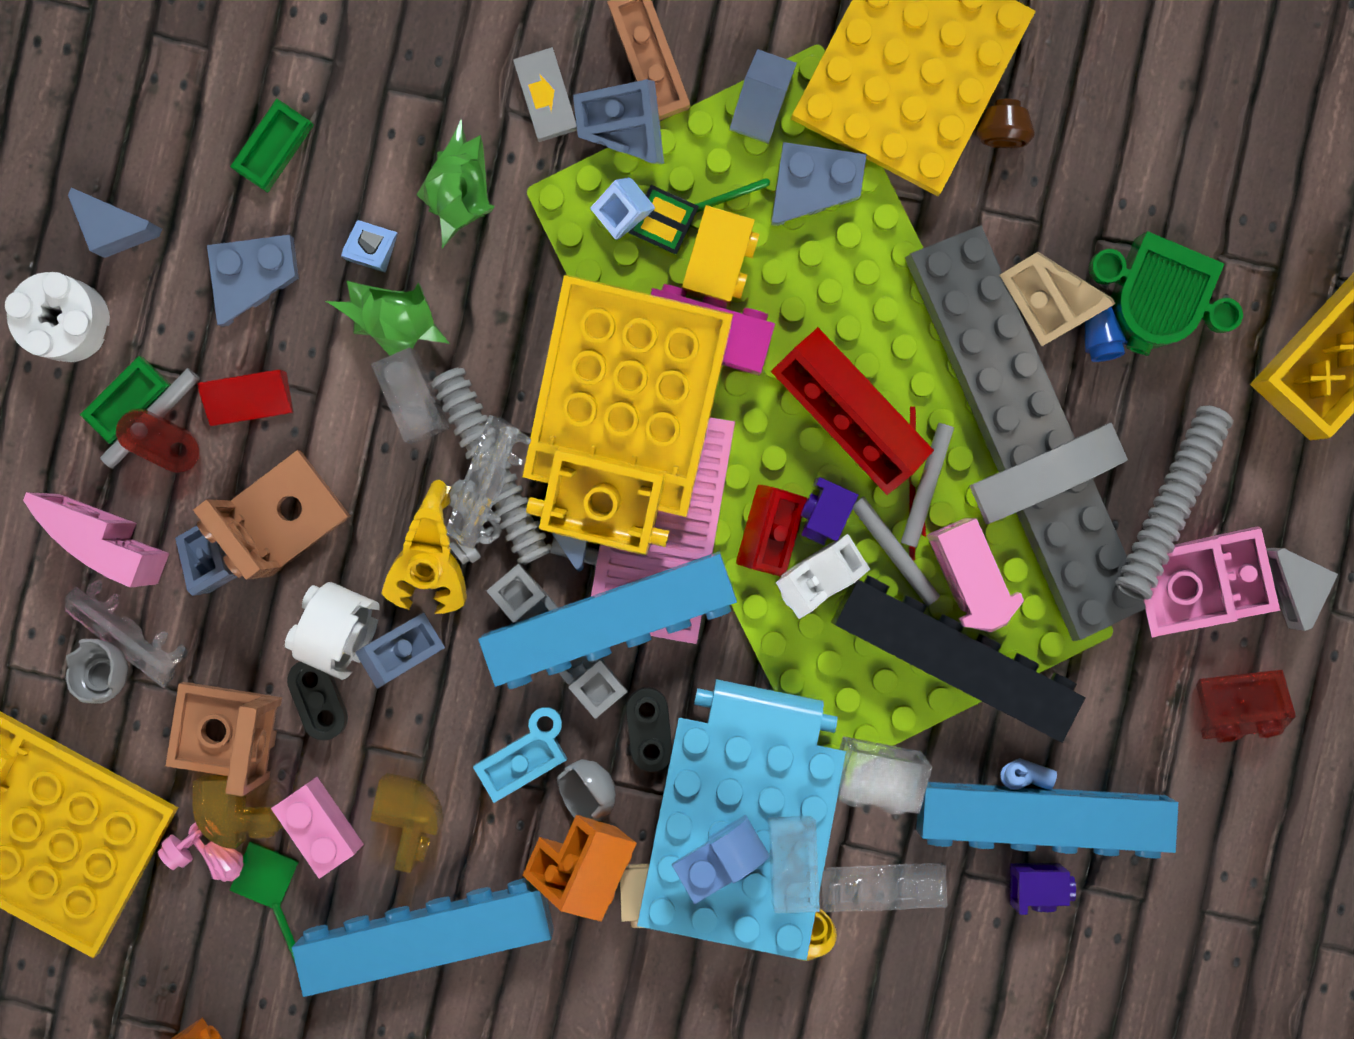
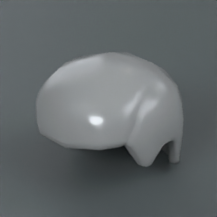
(96, 671)
(587, 789)

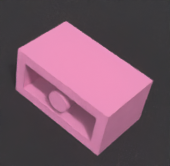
(317, 827)

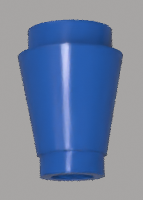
(1104, 337)

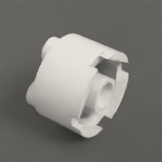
(34, 312)
(332, 628)

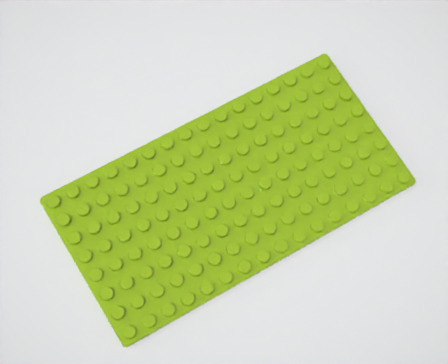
(853, 283)

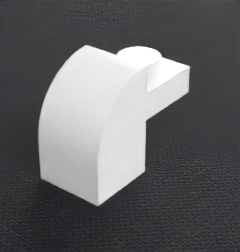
(822, 575)

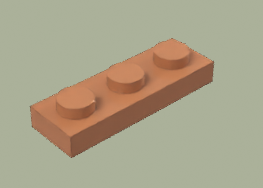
(649, 53)

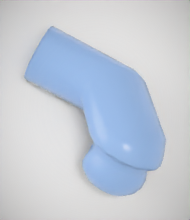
(1023, 773)

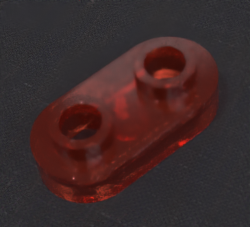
(157, 442)

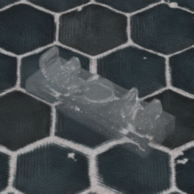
(484, 482)
(123, 633)
(884, 887)

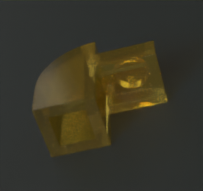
(414, 808)
(225, 816)

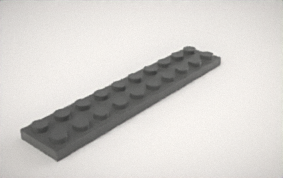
(1020, 421)

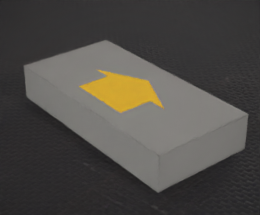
(545, 94)

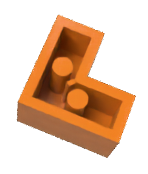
(583, 870)

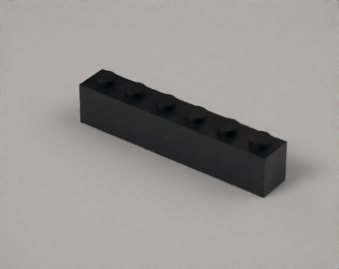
(958, 659)

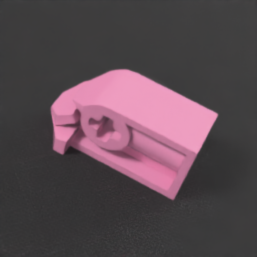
(974, 575)

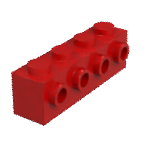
(852, 411)

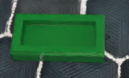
(272, 145)
(133, 389)

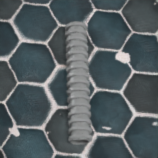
(510, 504)
(1173, 505)

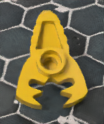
(427, 558)

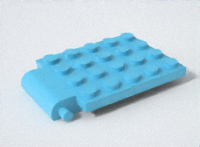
(752, 761)

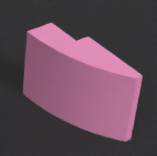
(98, 539)
(1212, 583)

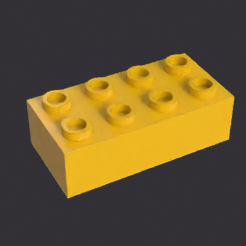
(1315, 370)

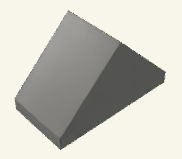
(1299, 587)

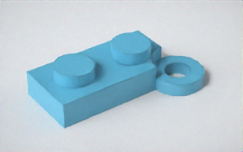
(523, 758)

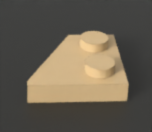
(1052, 297)

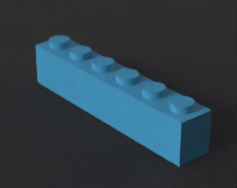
(607, 620)
(1048, 818)
(422, 937)

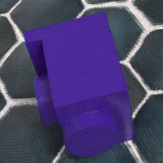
(827, 511)
(1040, 886)

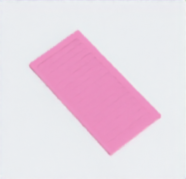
(688, 536)

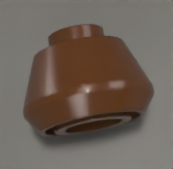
(1006, 125)

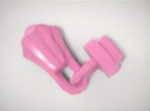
(222, 862)

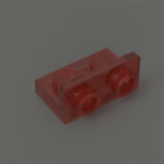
(1245, 705)

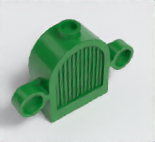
(1163, 292)

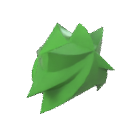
(457, 185)
(390, 316)

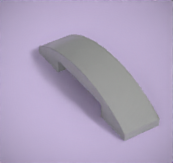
(1048, 473)
(589, 681)

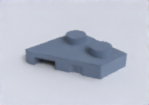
(622, 119)
(815, 180)
(249, 273)

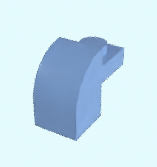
(722, 860)

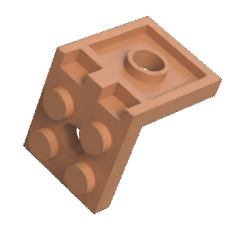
(253, 528)
(248, 736)

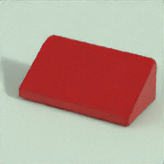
(246, 397)
(771, 530)

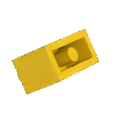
(719, 254)

